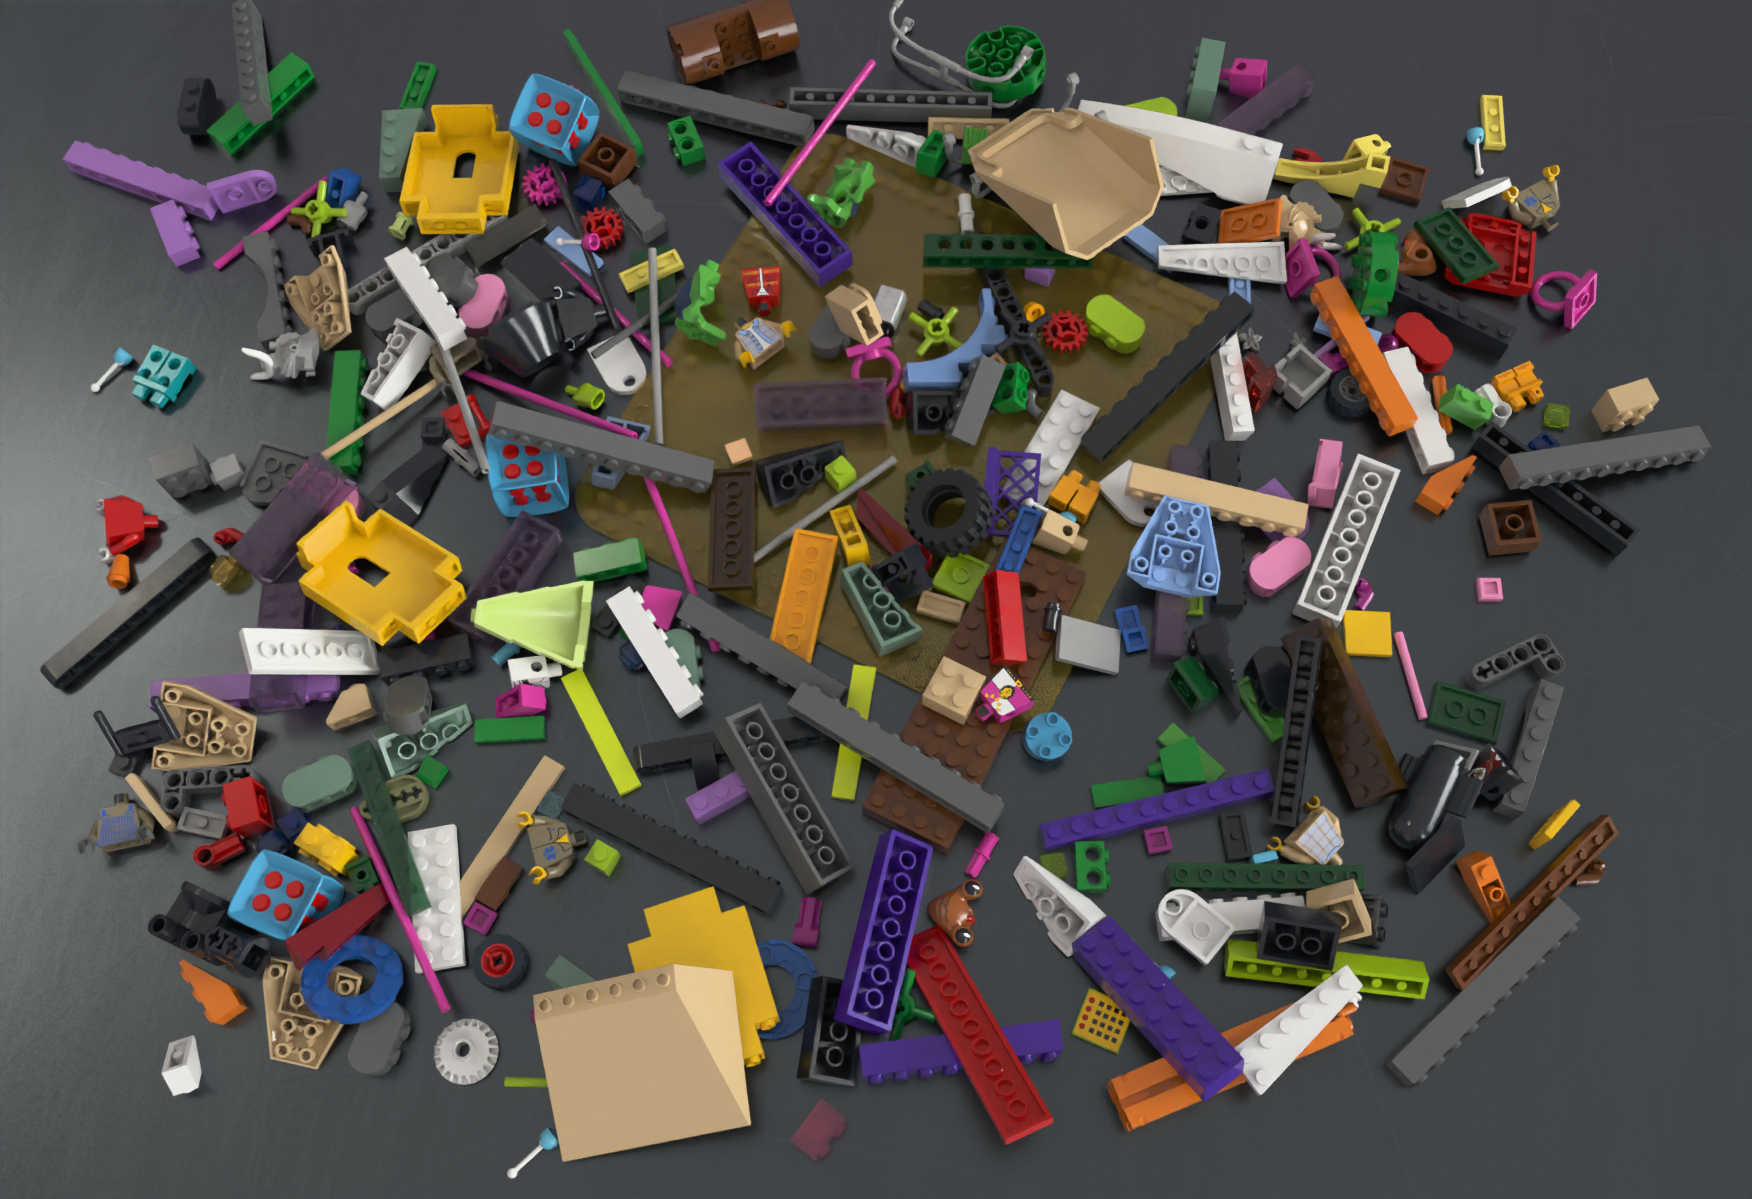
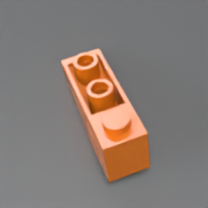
(1441, 486)
(1484, 883)
(218, 997)

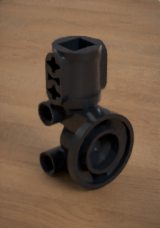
(202, 928)

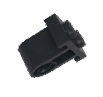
(338, 239)

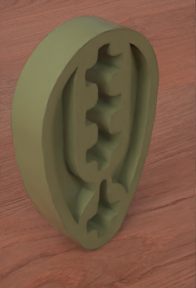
(399, 786)

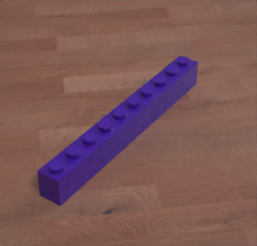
(1156, 810)

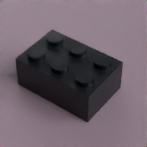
(1298, 935)

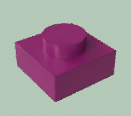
(1157, 840)
(480, 918)

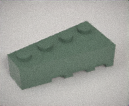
(1204, 79)
(396, 142)
(881, 617)

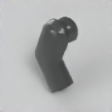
(1031, 407)

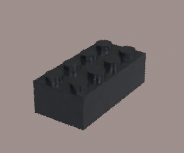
(828, 1046)

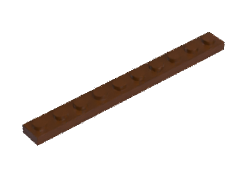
(1531, 902)

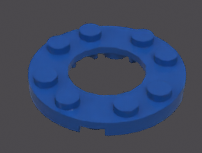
(802, 969)
(358, 1008)

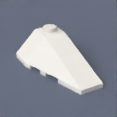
(1060, 906)

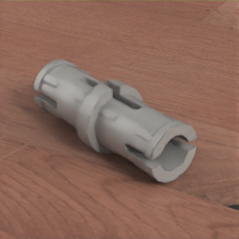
(452, 448)

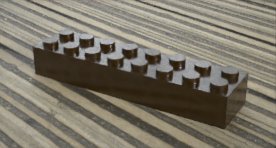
(1349, 720)

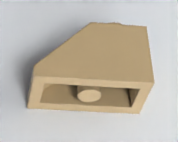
(352, 707)

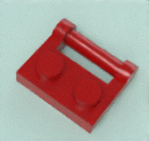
(456, 423)

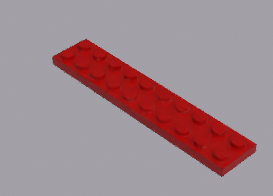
(976, 1037)

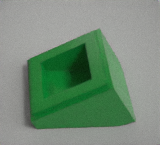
(431, 772)

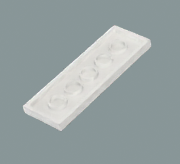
(1057, 442)
(308, 652)
(442, 924)

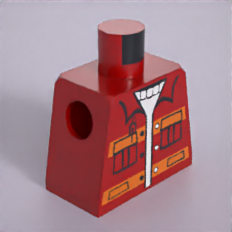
(762, 288)

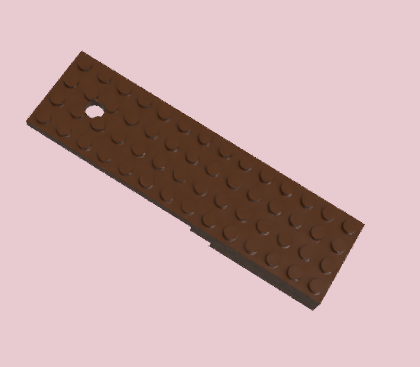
(975, 744)

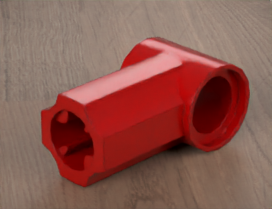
(221, 851)

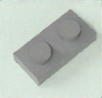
(203, 823)

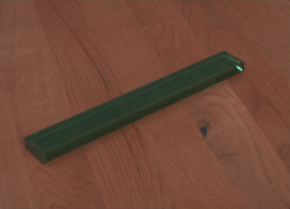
(389, 828)

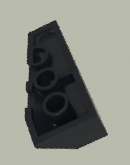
(409, 485)

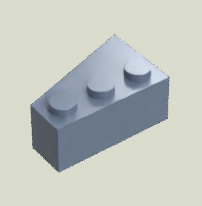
(610, 478)

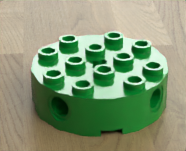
(994, 56)
(1374, 273)

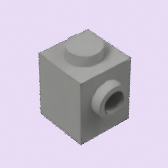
(227, 471)

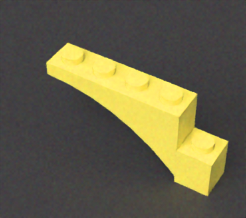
(1338, 176)

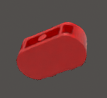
(1424, 341)

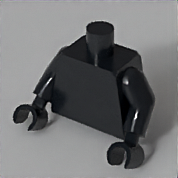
(575, 316)

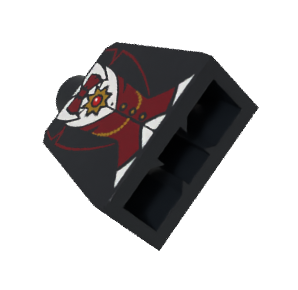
(1496, 773)

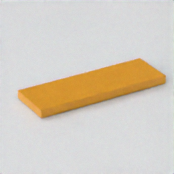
(804, 591)

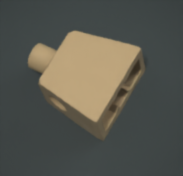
(1058, 534)

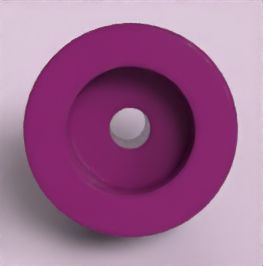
(1387, 343)

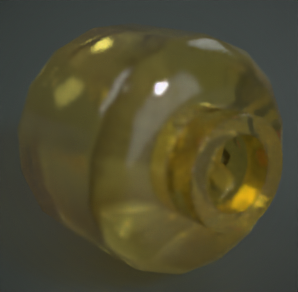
(225, 571)

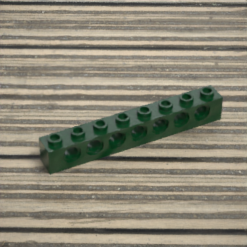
(997, 256)
(1258, 877)

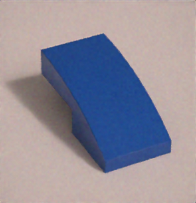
(1132, 631)

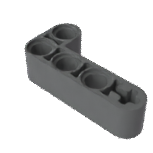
(1511, 664)
(189, 780)

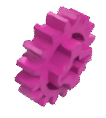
(543, 183)

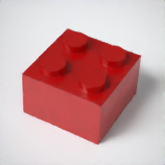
(247, 807)

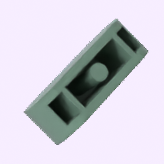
(688, 652)
(319, 783)

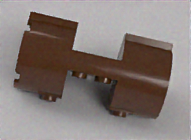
(731, 38)

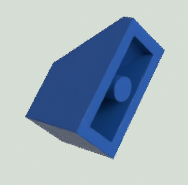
(342, 186)

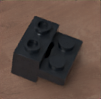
(904, 562)

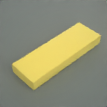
(1492, 122)
(639, 275)

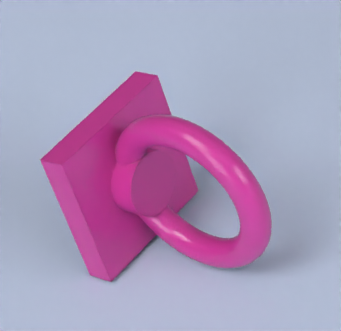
(1302, 267)
(1577, 300)
(873, 351)

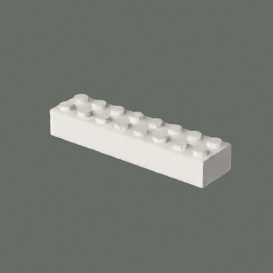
(1346, 540)

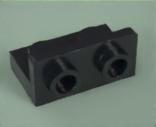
(1377, 910)

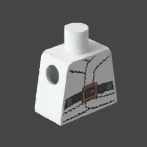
(532, 671)

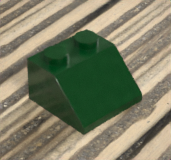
(1193, 684)

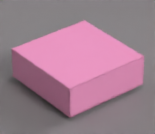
(1489, 589)

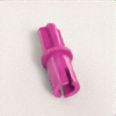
(981, 854)

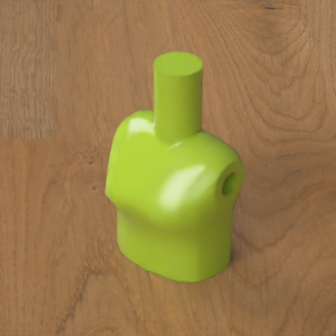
(586, 395)

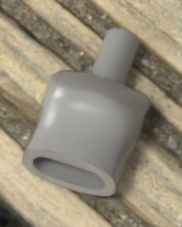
(355, 212)

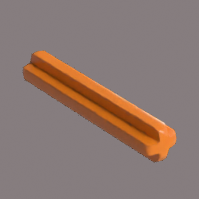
(1439, 389)

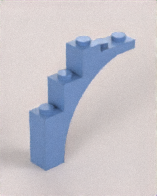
(947, 371)

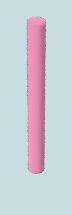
(1410, 675)

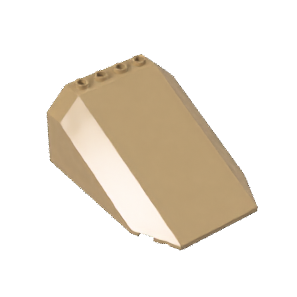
(1072, 177)

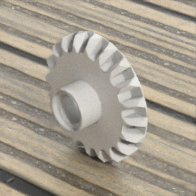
(477, 1062)

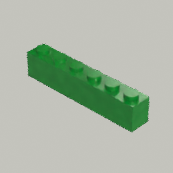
(284, 83)
(347, 406)

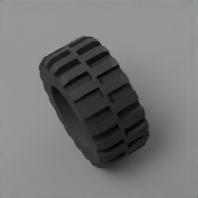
(931, 494)

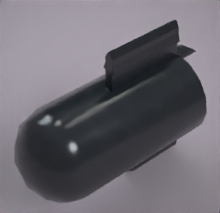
(1433, 791)

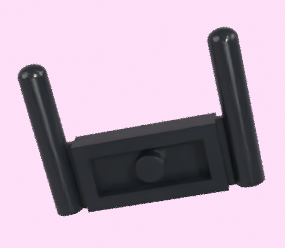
(140, 735)

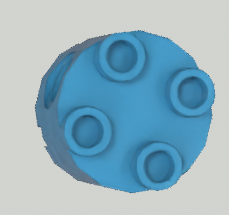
(1046, 736)

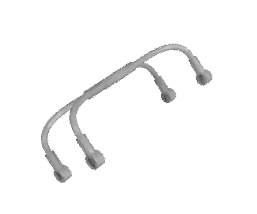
(945, 63)
(949, 139)

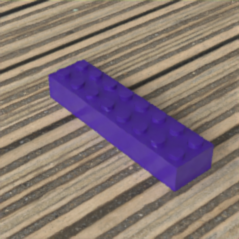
(788, 218)
(883, 933)
(1158, 1008)
(934, 1053)

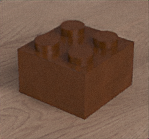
(607, 160)
(1510, 527)

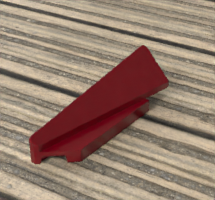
(885, 528)
(337, 928)

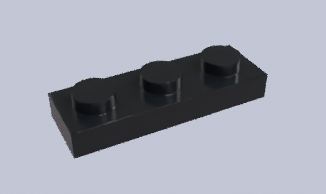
(606, 621)

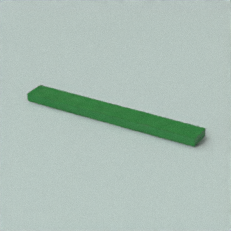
(603, 92)

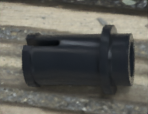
(930, 310)
(1051, 617)

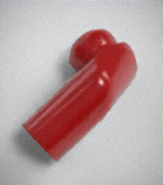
(895, 405)
(227, 535)

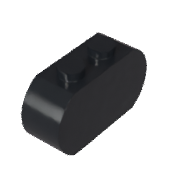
(196, 106)
(1270, 680)

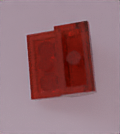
(1258, 380)

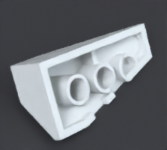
(896, 144)

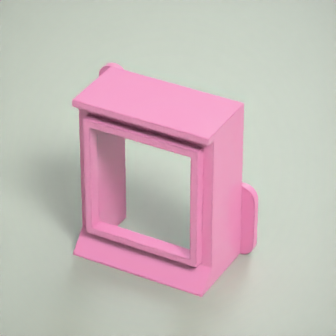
(1326, 474)

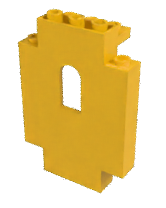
(452, 203)
(408, 600)
(699, 935)

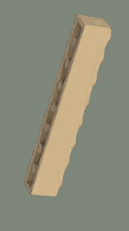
(1224, 501)

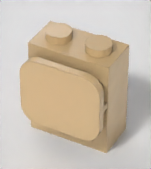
(855, 313)

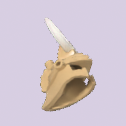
(1298, 223)

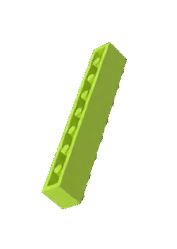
(1375, 973)

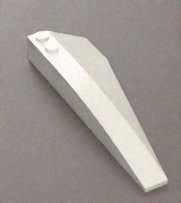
(1215, 157)

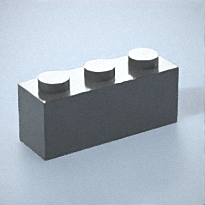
(637, 210)

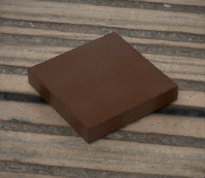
(1404, 180)

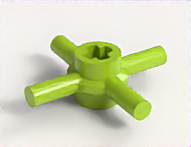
(318, 210)
(1371, 225)
(935, 331)

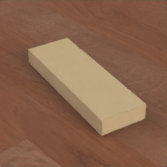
(151, 802)

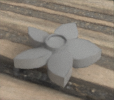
(1251, 340)
(1296, 341)

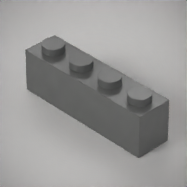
(974, 400)

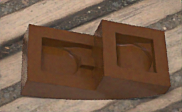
(498, 883)

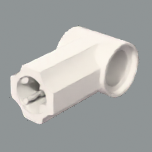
(1501, 408)

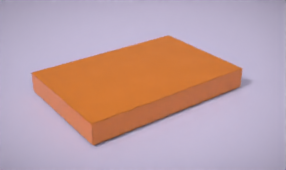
(1250, 222)

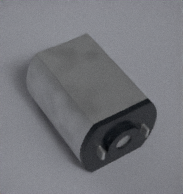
(890, 305)

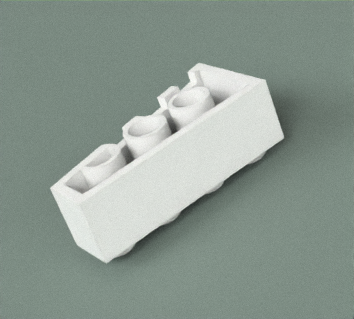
(398, 365)

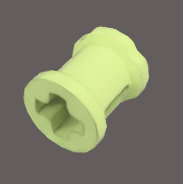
(400, 226)

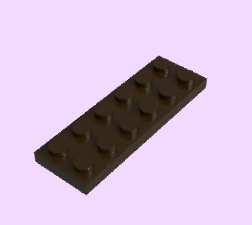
(732, 530)

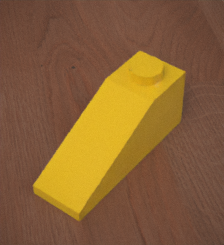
(850, 536)

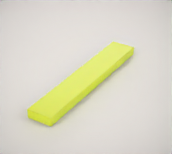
(601, 732)
(848, 761)

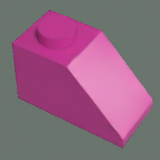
(521, 701)

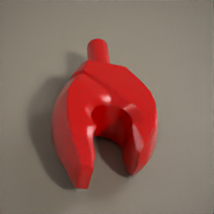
(1310, 155)

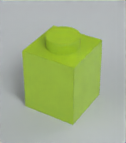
(840, 474)
(602, 858)

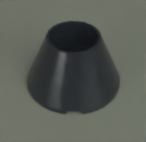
(524, 339)

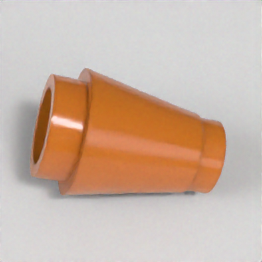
(119, 573)

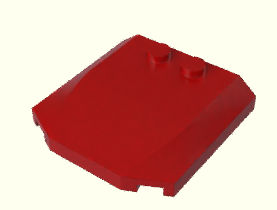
(1510, 248)

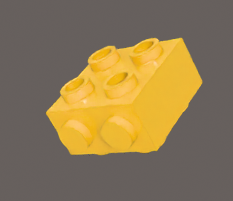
(326, 849)

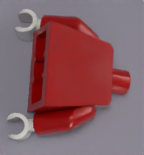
(123, 525)

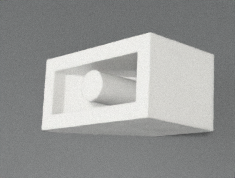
(182, 1066)

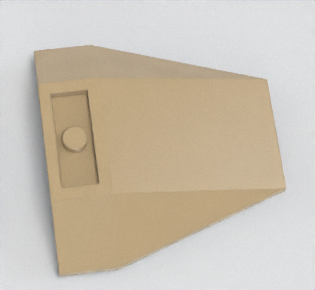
(323, 299)
(209, 729)
(292, 1029)

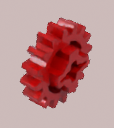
(600, 223)
(1065, 332)

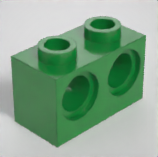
(685, 140)
(931, 155)
(1012, 389)
(1085, 867)

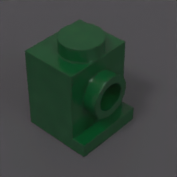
(913, 476)
(360, 867)

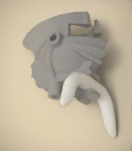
(291, 355)

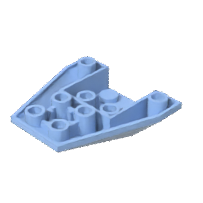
(1177, 551)

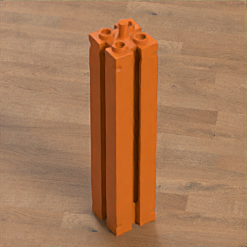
(1159, 1090)

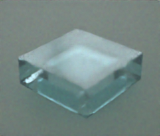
(551, 805)

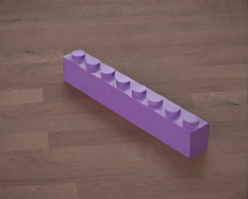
(140, 179)
(235, 687)

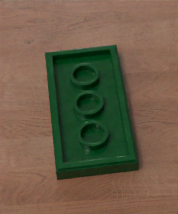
(1456, 245)
(666, 288)

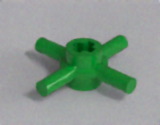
(910, 1007)

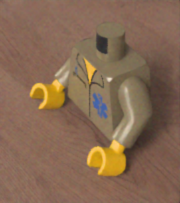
(1536, 203)
(551, 845)

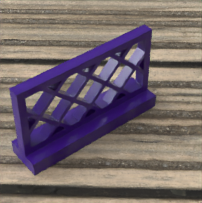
(992, 484)

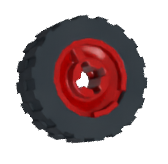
(500, 975)

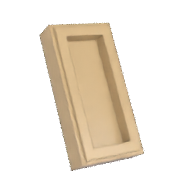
(940, 607)

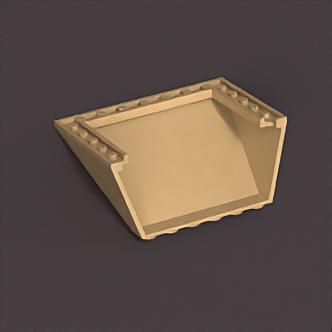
(642, 1059)

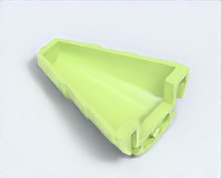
(542, 620)

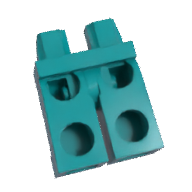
(161, 375)

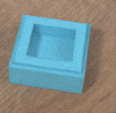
(1264, 858)

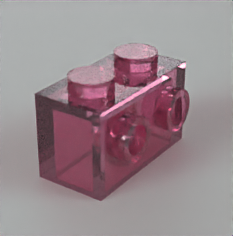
(818, 1130)

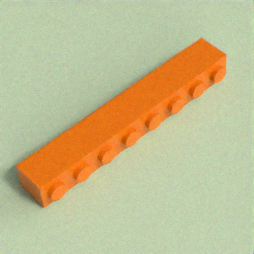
(1363, 356)

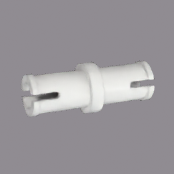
(966, 213)

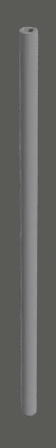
(655, 347)
(466, 412)
(781, 538)

